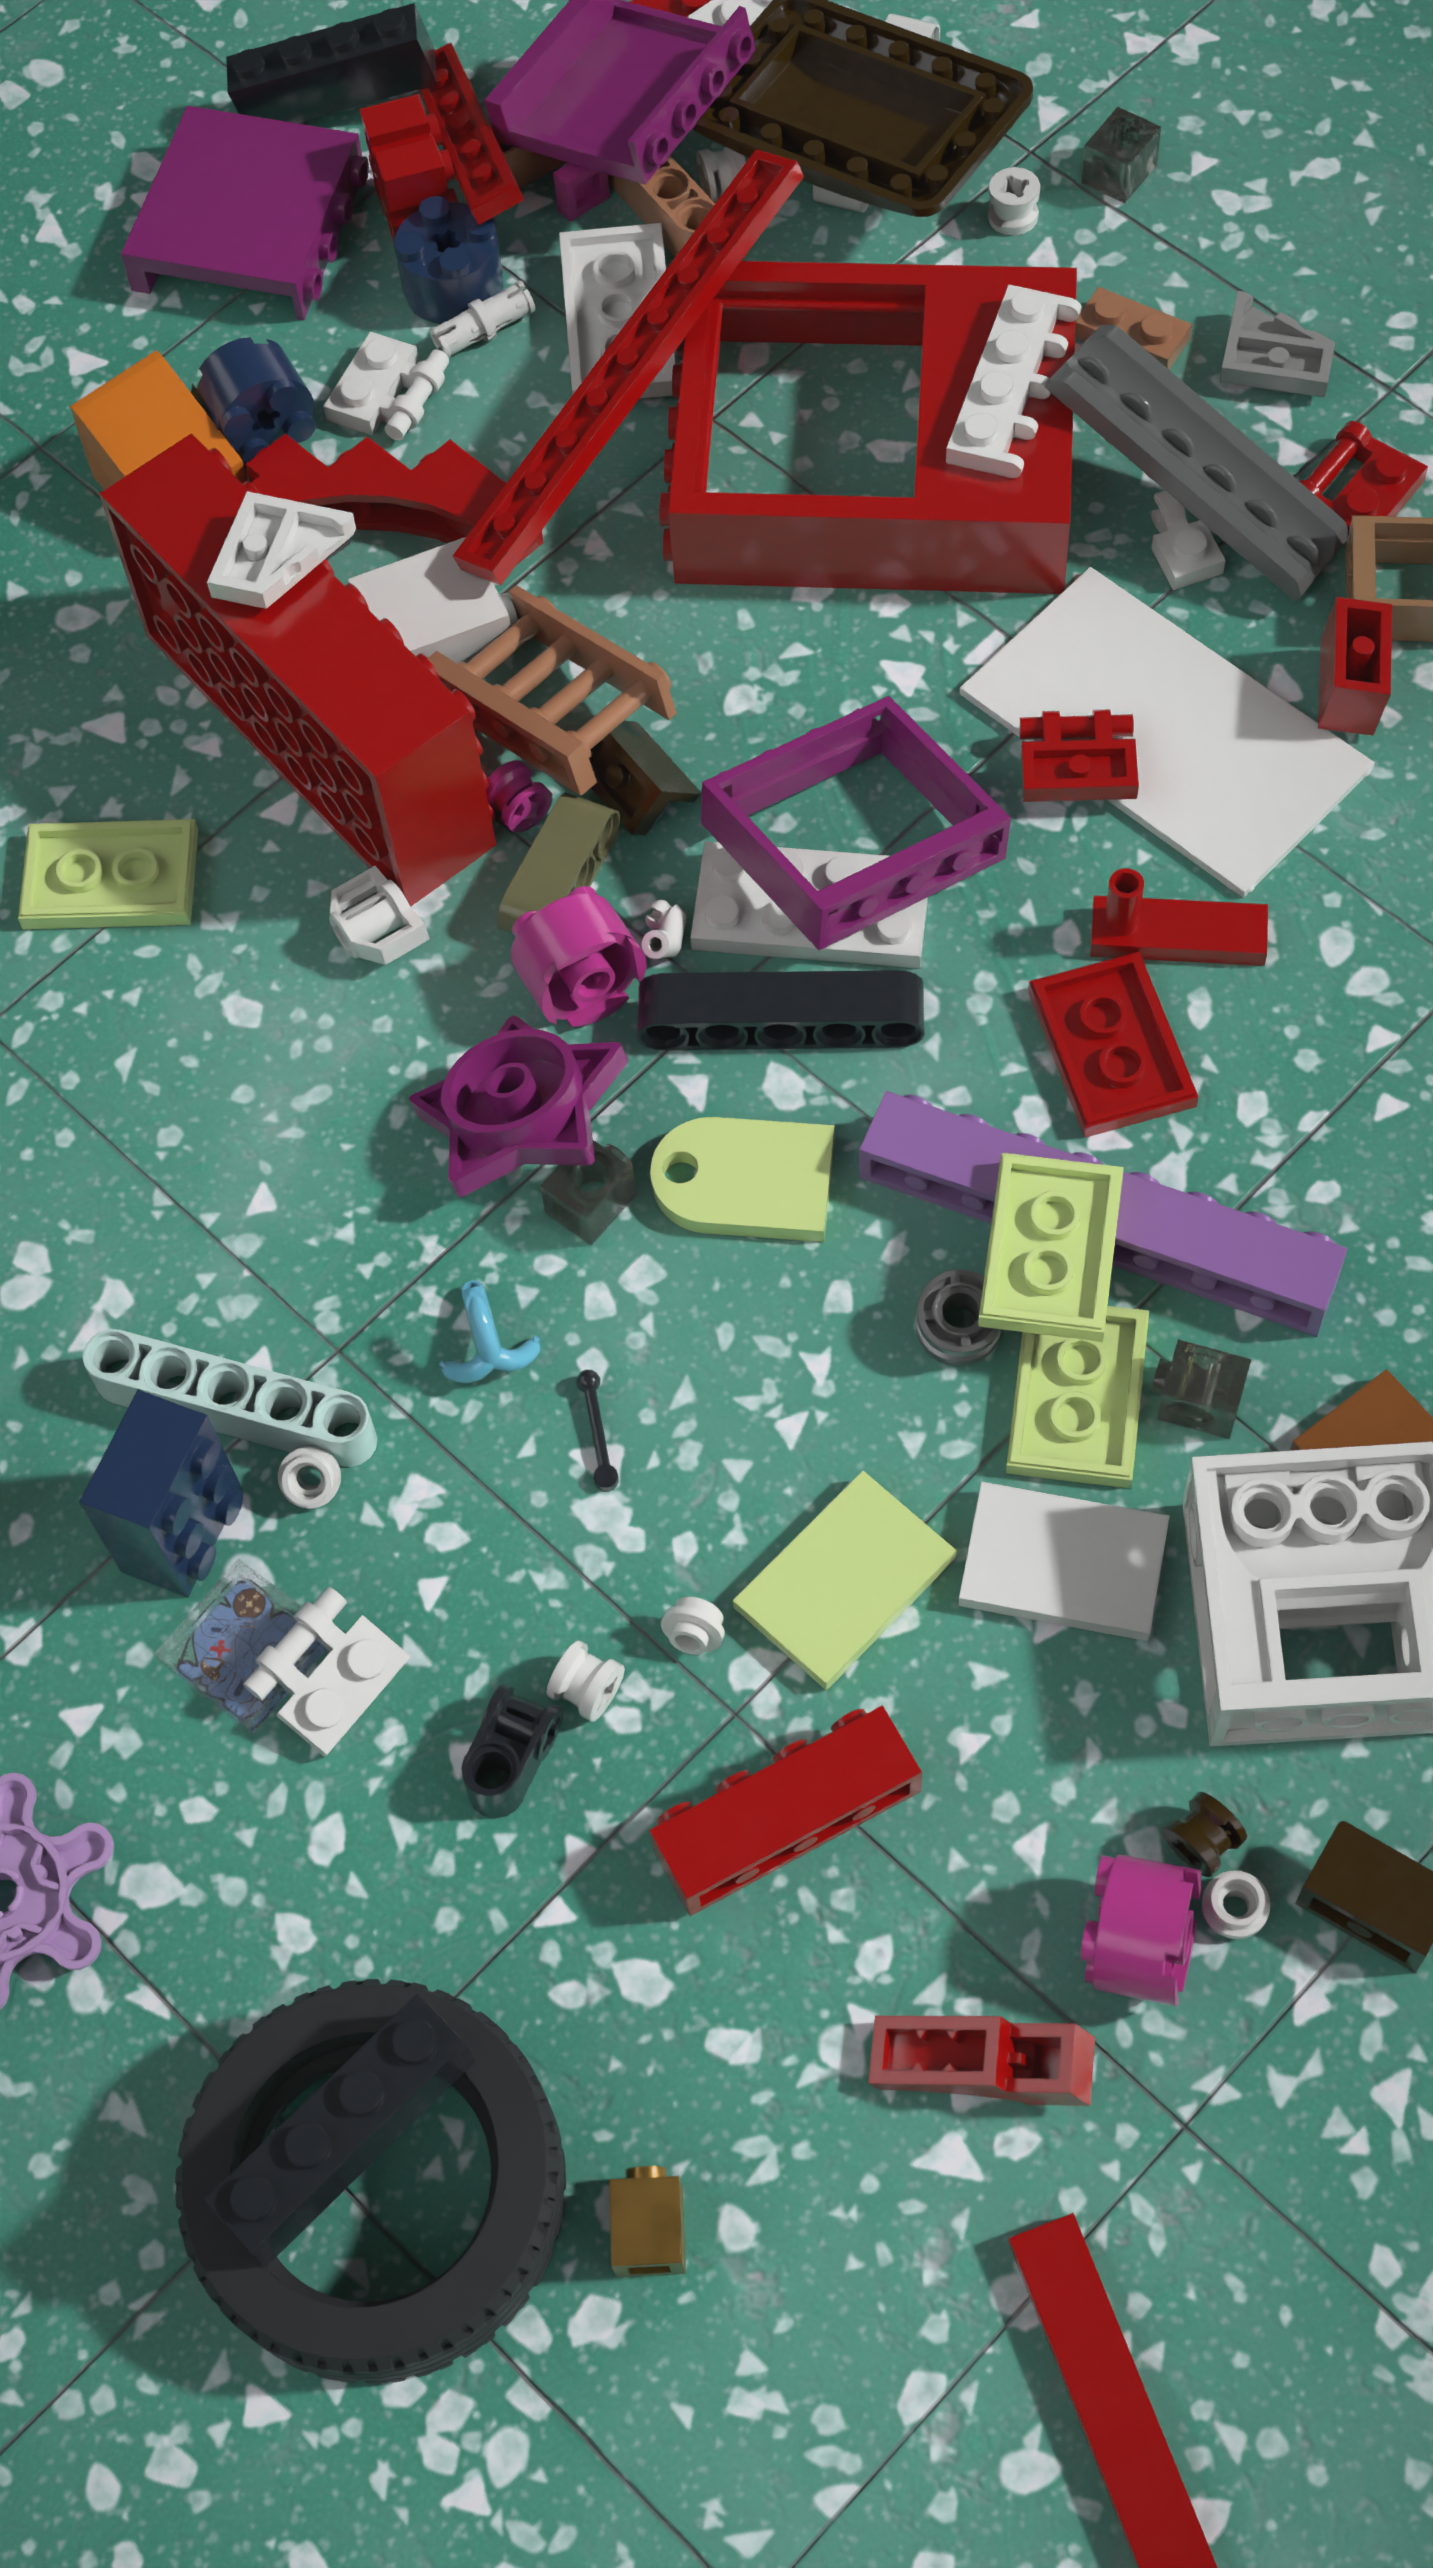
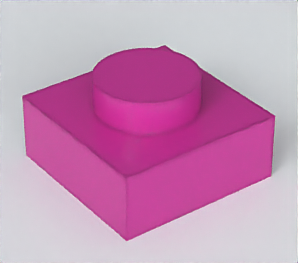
(579, 190)

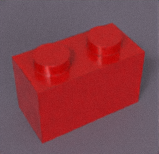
(1355, 666)

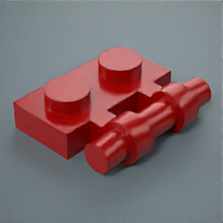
(1078, 768)

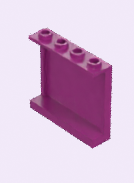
(616, 85)
(247, 205)

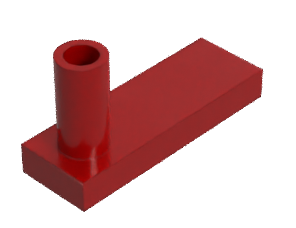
(1175, 928)

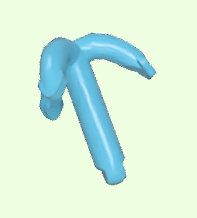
(486, 1342)

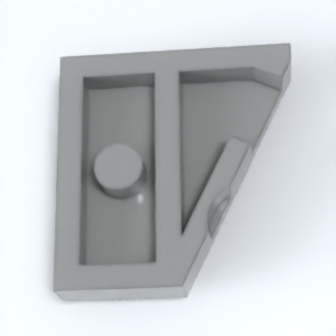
(1275, 352)

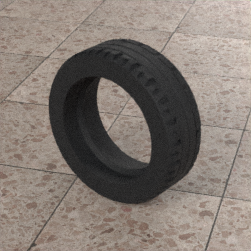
(465, 2303)

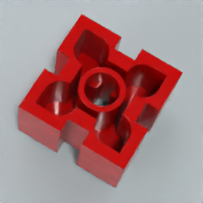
(405, 157)

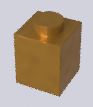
(647, 2223)

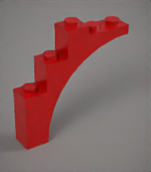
(433, 500)

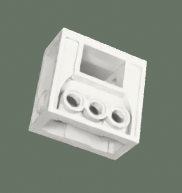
(1304, 1547)

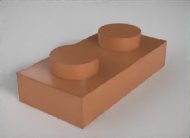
(1152, 329)

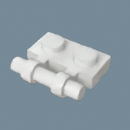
(374, 380)
(342, 1684)

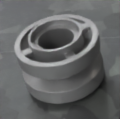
(942, 1341)

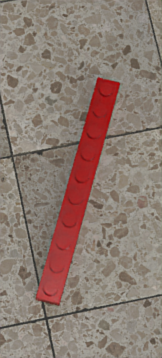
(627, 367)

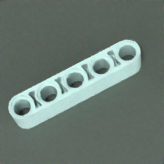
(212, 1377)

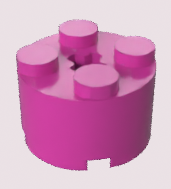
(576, 958)
(1142, 1930)

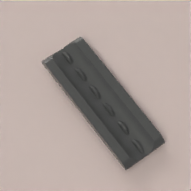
(1200, 459)

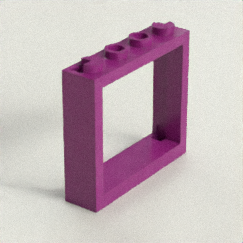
(878, 891)

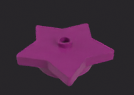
(518, 1103)

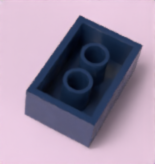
(163, 1494)

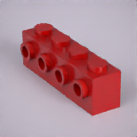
(785, 1808)

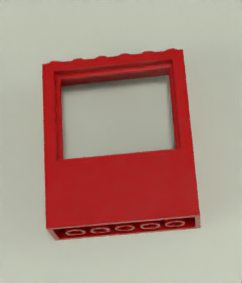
(962, 524)

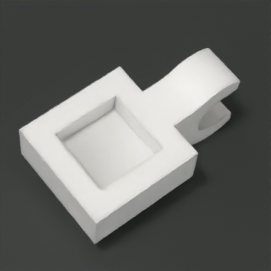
(1183, 549)

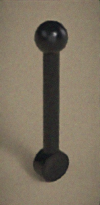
(605, 1476)

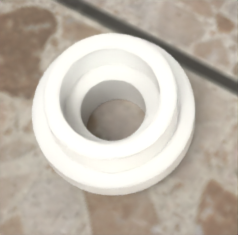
(296, 1490)
(693, 1625)
(1239, 1885)

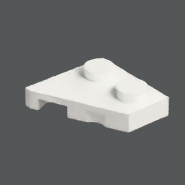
(274, 547)

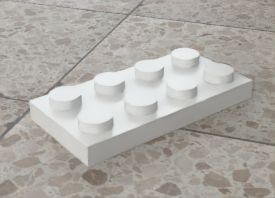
(604, 283)
(742, 919)

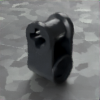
(511, 1739)

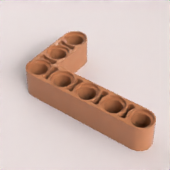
(667, 197)

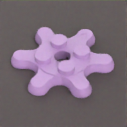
(45, 1874)

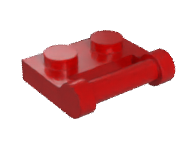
(1381, 483)

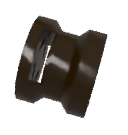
(1204, 1834)

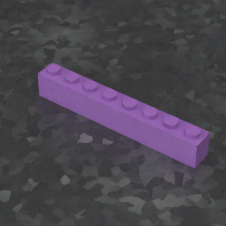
(1159, 1231)

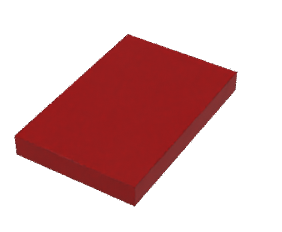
(1112, 1044)

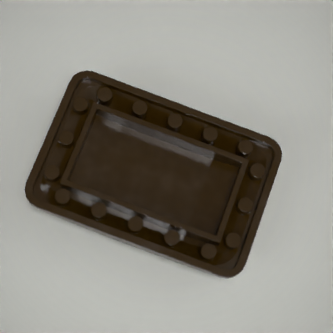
(866, 105)

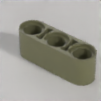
(561, 857)

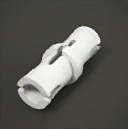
(483, 319)

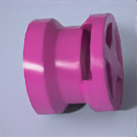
(518, 796)

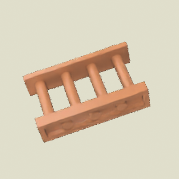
(533, 731)

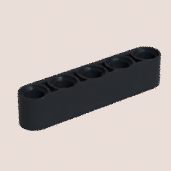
(780, 1010)

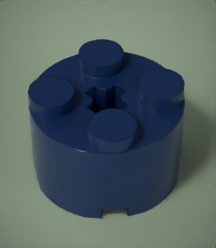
(446, 259)
(254, 396)

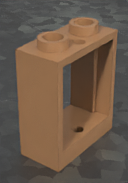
(1390, 541)

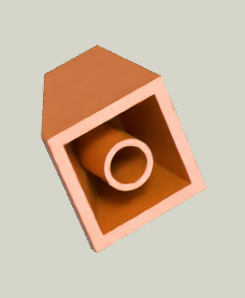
(142, 417)

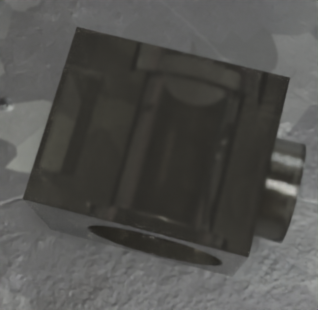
(1121, 154)
(584, 1211)
(1200, 1388)

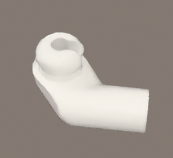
(667, 933)

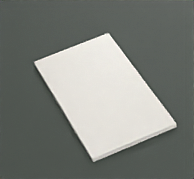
(1219, 757)

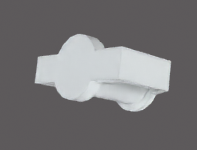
(375, 918)

